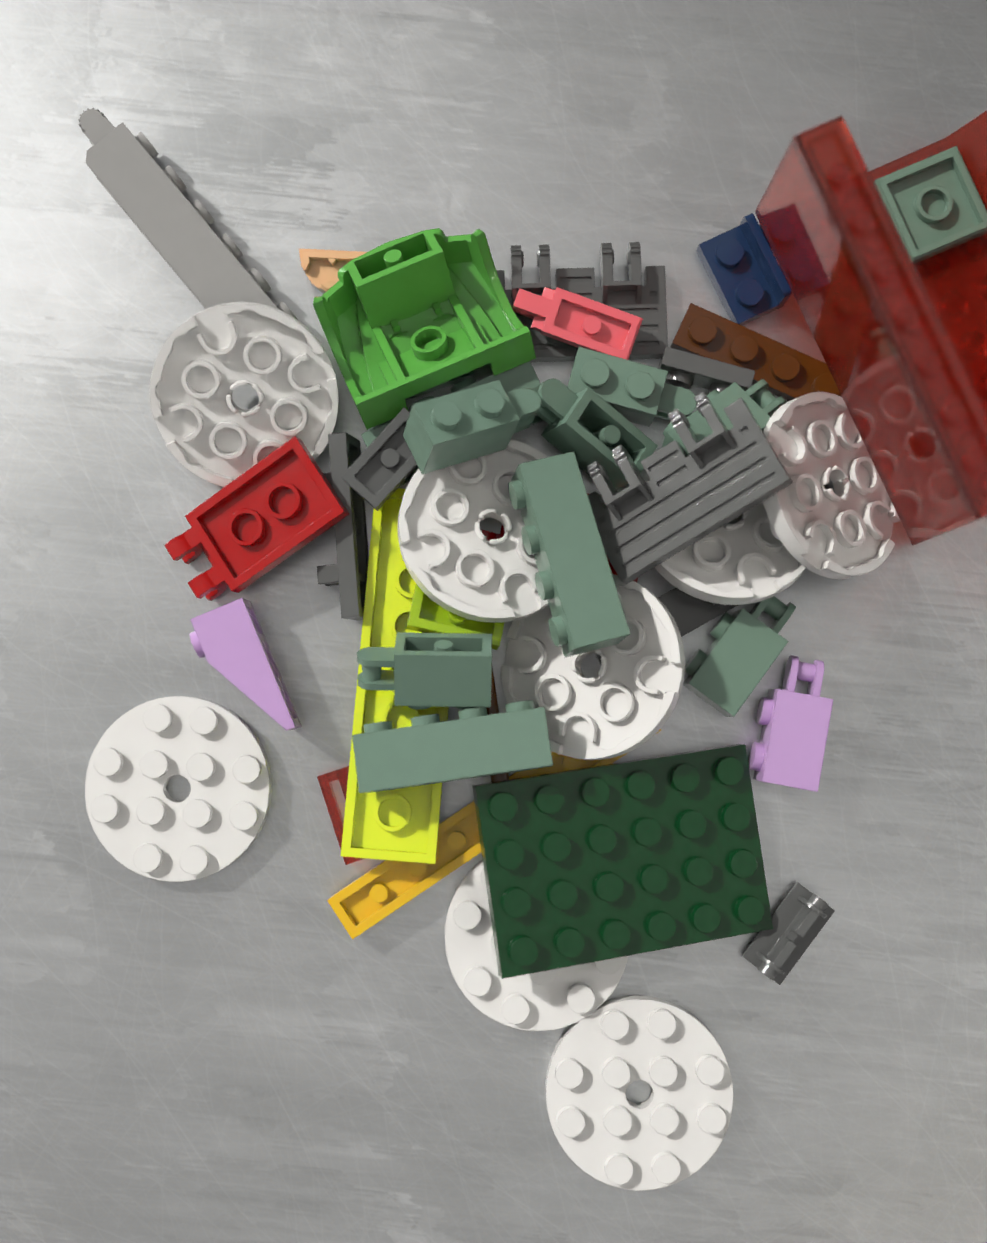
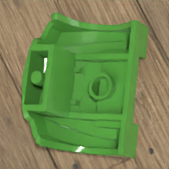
(418, 319)

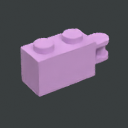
(793, 729)

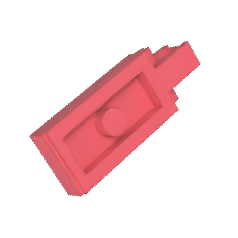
(579, 321)

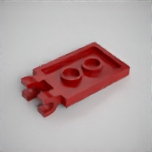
(258, 520)

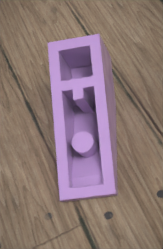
(239, 651)

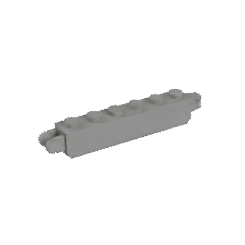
(167, 218)

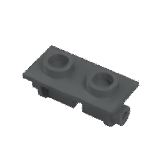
(794, 929)

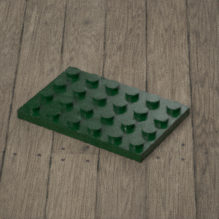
(621, 859)

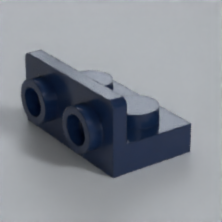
(745, 272)

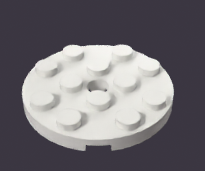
(234, 348)
(823, 529)
(447, 549)
(734, 563)
(606, 712)
(139, 817)
(525, 1001)
(667, 1133)

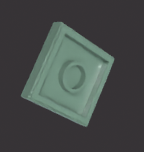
(934, 204)

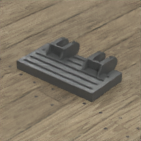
(628, 296)
(685, 493)

